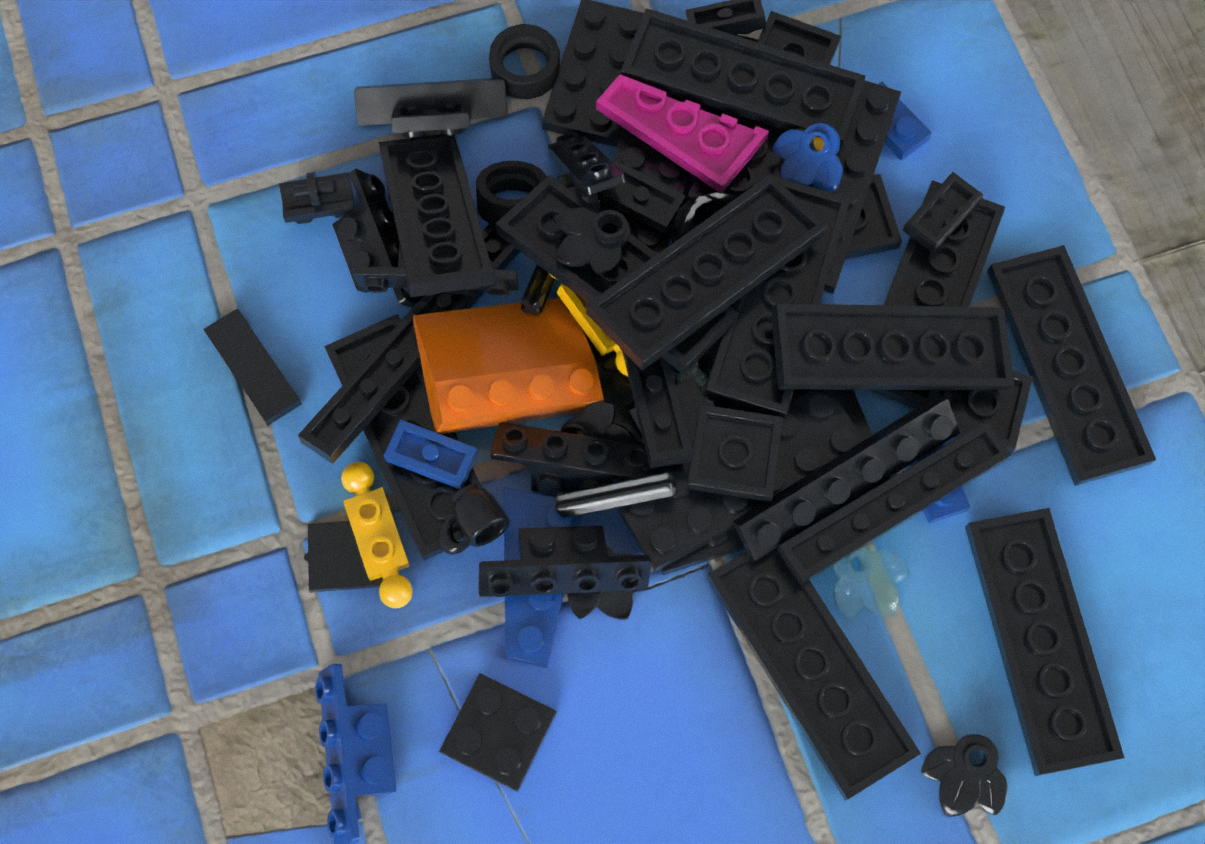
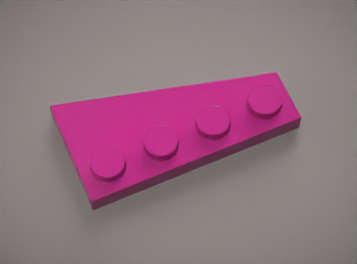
(694, 139)

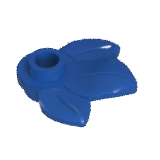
(807, 164)

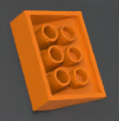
(504, 365)

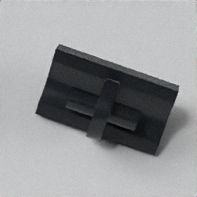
(316, 197)

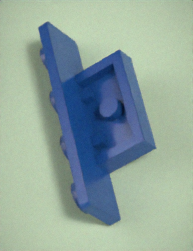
(356, 753)

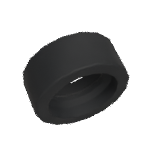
(525, 37)
(503, 177)

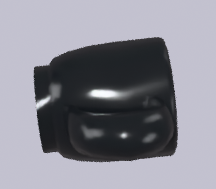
(478, 518)

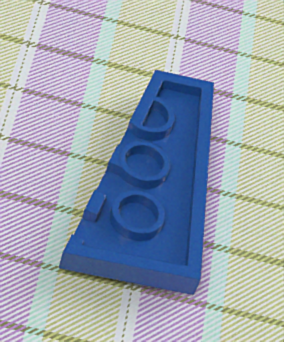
(531, 618)

